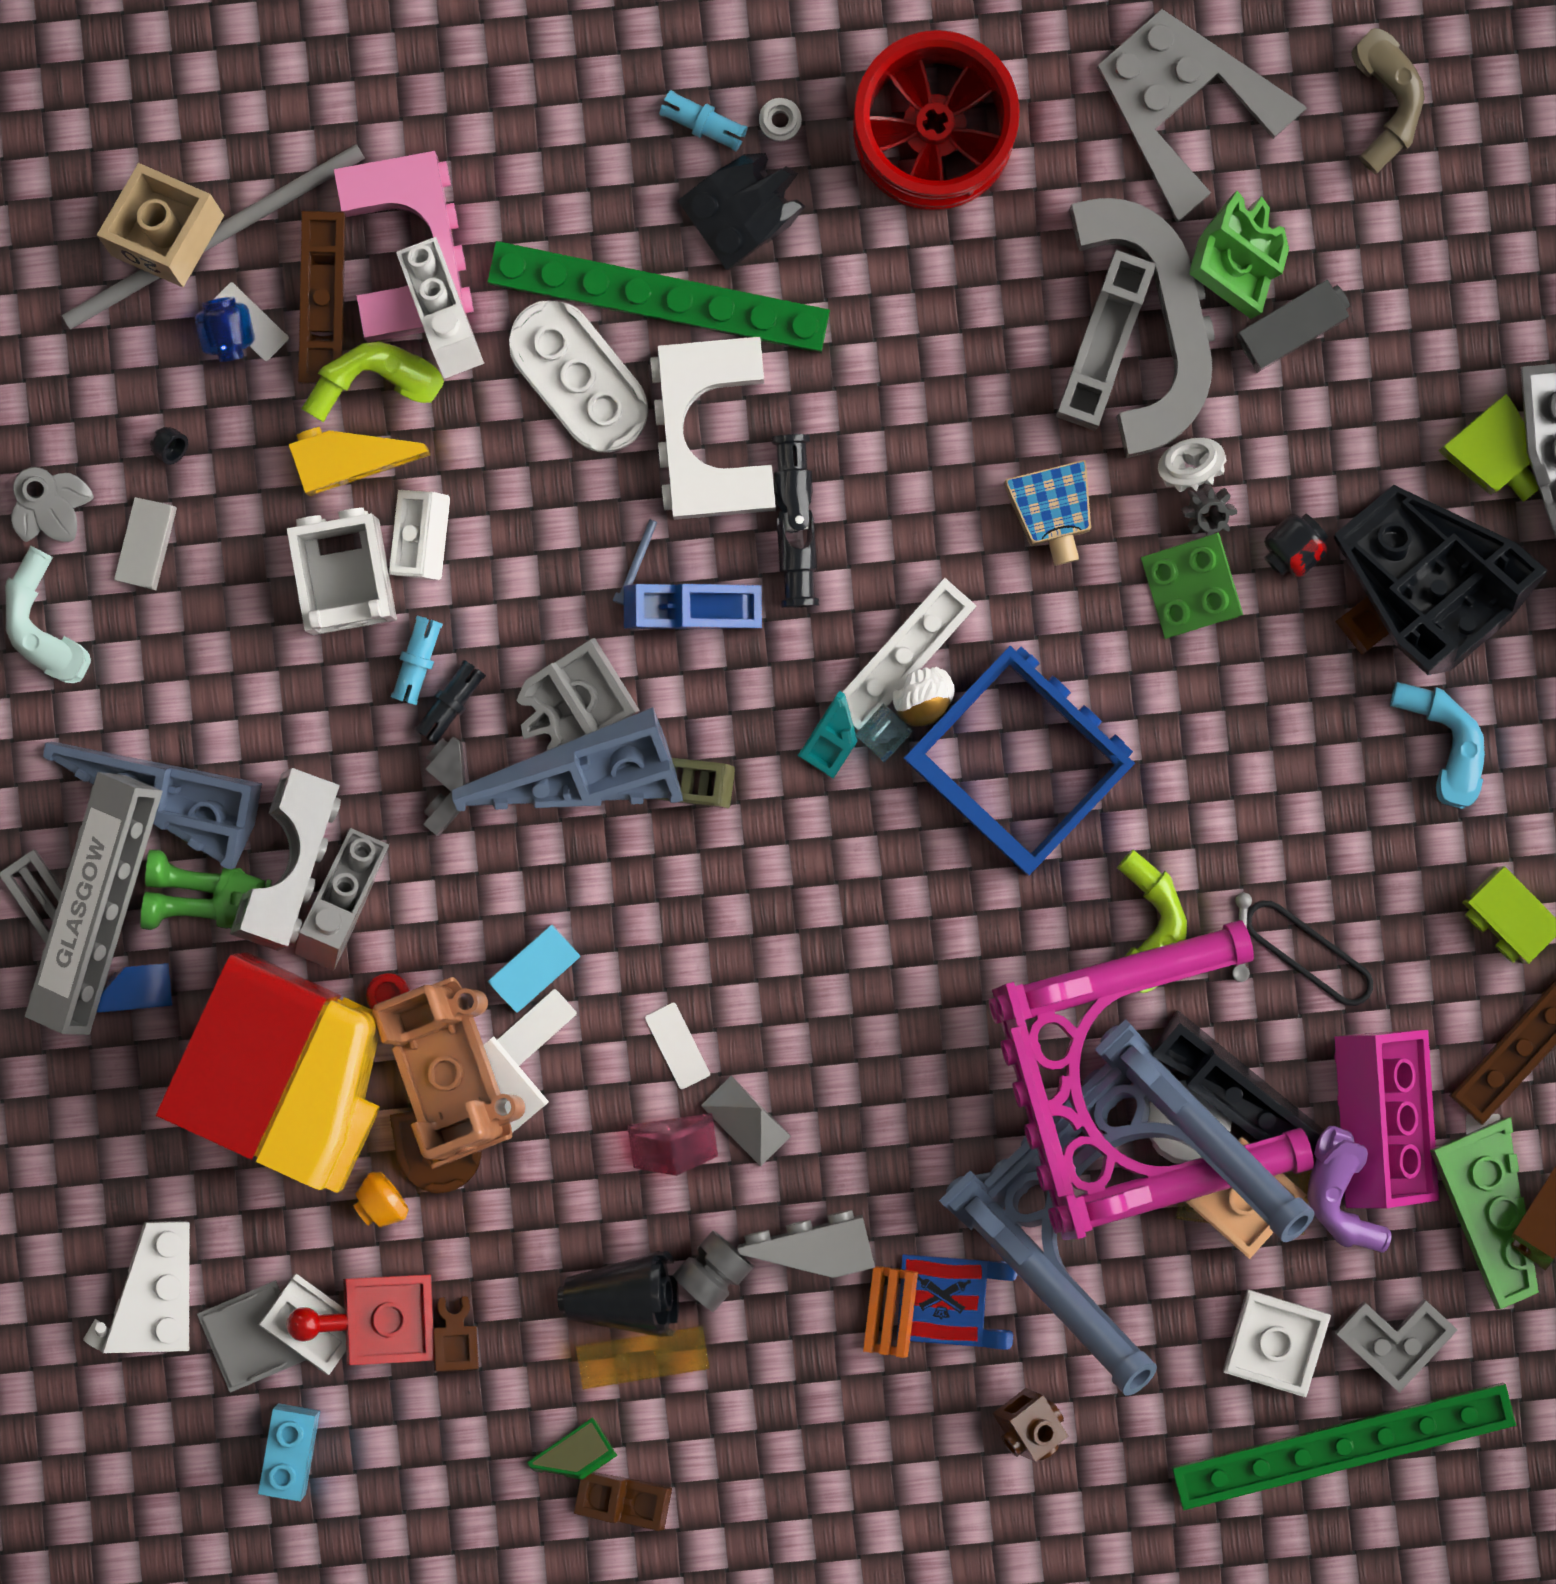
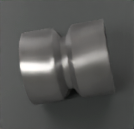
(713, 1271)

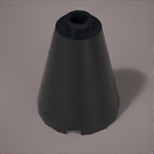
(625, 1295)

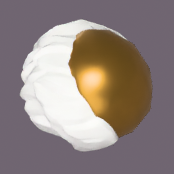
(924, 696)

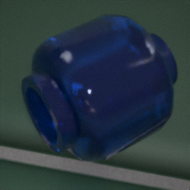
(224, 328)

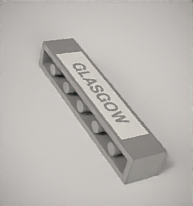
(93, 903)

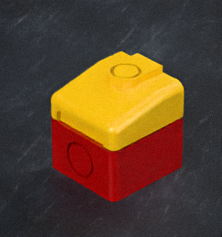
(278, 1073)

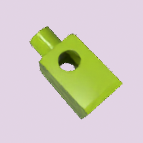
(1494, 450)

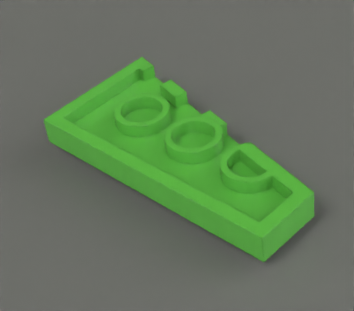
(1487, 1199)

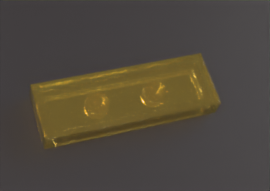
(642, 1357)

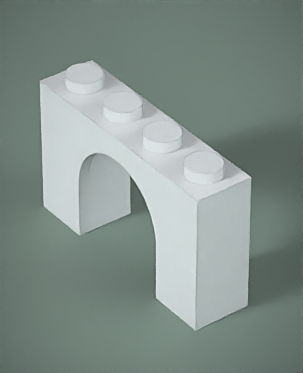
(685, 375)

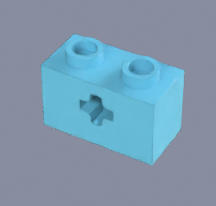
(289, 1452)

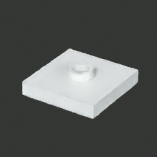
(1276, 1343)

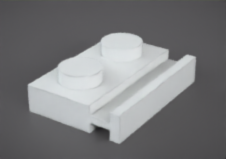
(326, 1347)

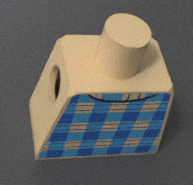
(1053, 507)

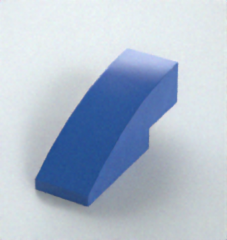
(692, 606)

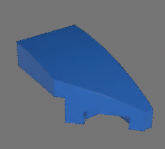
(137, 988)

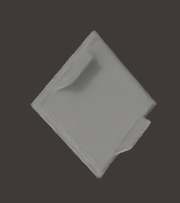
(238, 1342)

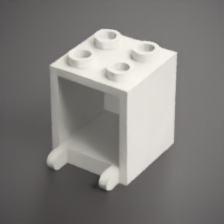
(346, 586)

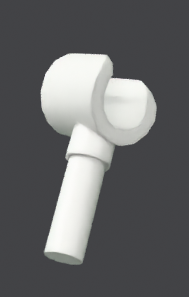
(96, 1334)

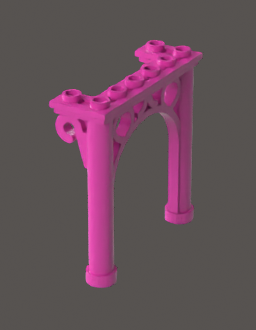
(1103, 985)

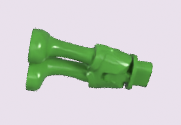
(226, 891)

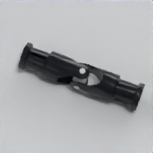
(794, 496)

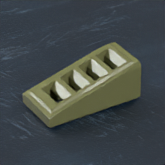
(722, 788)

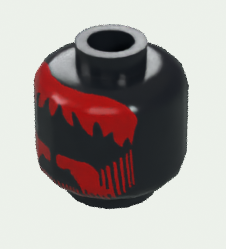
(1295, 545)

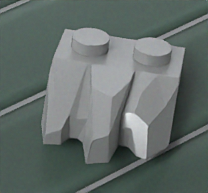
(575, 696)

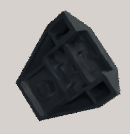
(1435, 576)

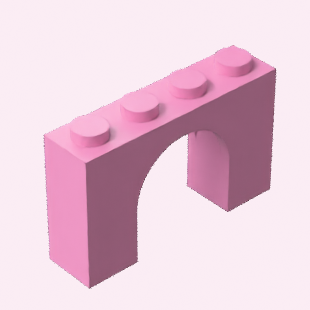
(411, 185)

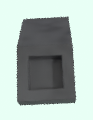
(447, 768)

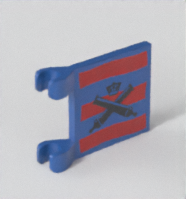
(952, 1300)

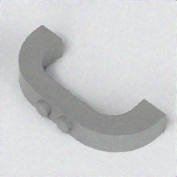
(1189, 333)

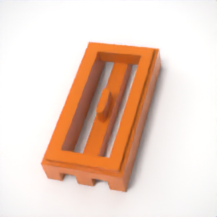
(875, 1306)

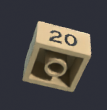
(160, 225)

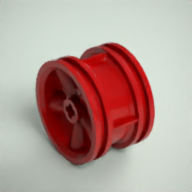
(981, 77)

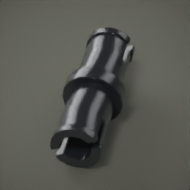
(450, 702)

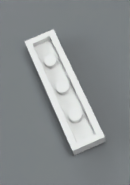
(907, 651)

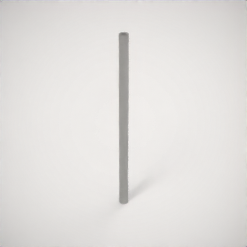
(225, 230)

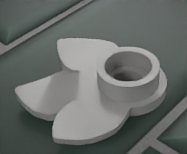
(50, 510)

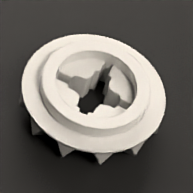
(1194, 452)

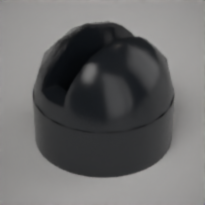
(177, 448)

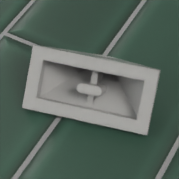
(746, 1121)

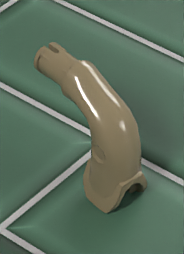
(1380, 56)

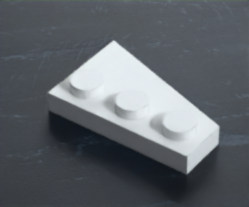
(156, 1293)

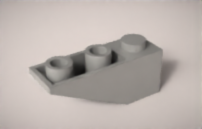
(341, 899)
(824, 1249)

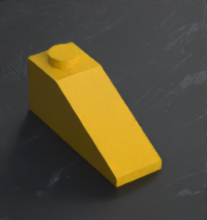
(341, 458)

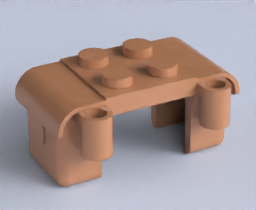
(446, 1070)

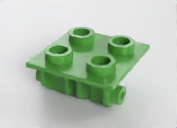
(1192, 586)

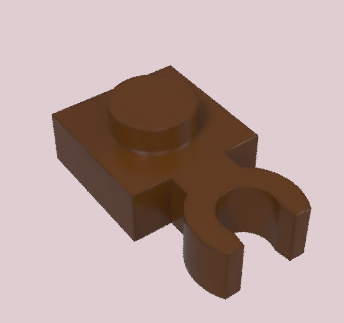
(455, 1344)

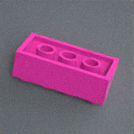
(1390, 1111)

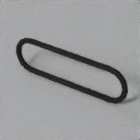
(1349, 1002)

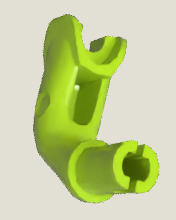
(408, 372)
(1162, 894)

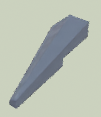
(612, 763)
(197, 806)

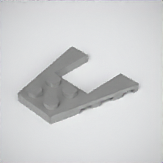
(1162, 71)

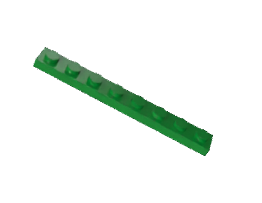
(658, 296)
(1343, 1446)

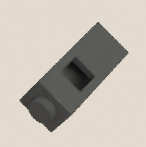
(1293, 325)

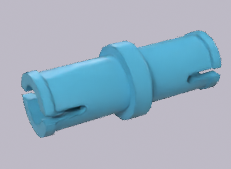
(703, 120)
(416, 660)

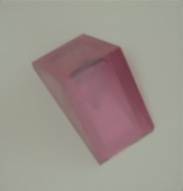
(673, 1144)

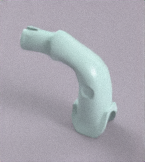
(56, 657)

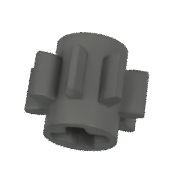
(1200, 504)

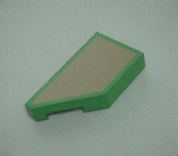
(576, 1453)

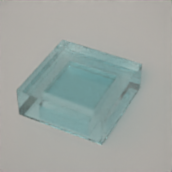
(883, 732)

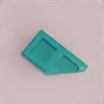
(831, 739)

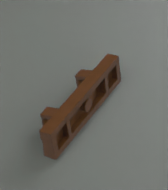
(321, 291)

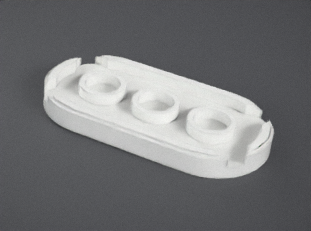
(578, 376)

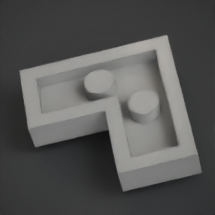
(1398, 1352)

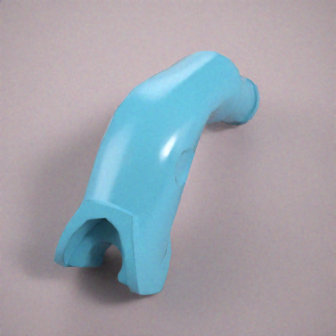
(1461, 780)

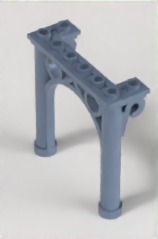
(1128, 1062)

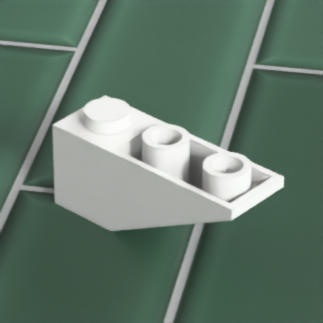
(439, 308)

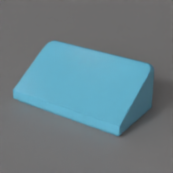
(534, 968)

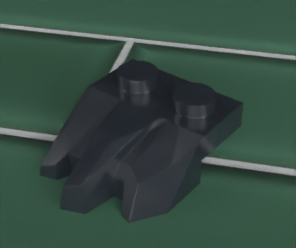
(741, 207)

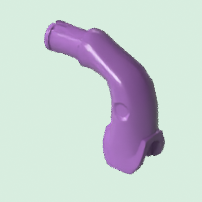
(1334, 1166)

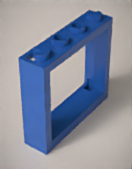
(1083, 720)

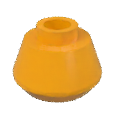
(380, 1201)

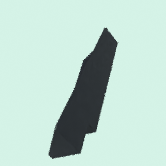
(1230, 1083)

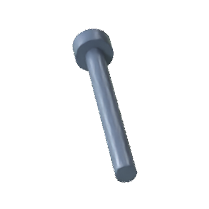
(619, 597)

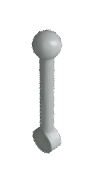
(1243, 901)

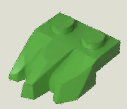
(1240, 254)

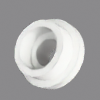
(776, 106)

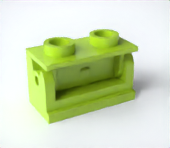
(1511, 915)

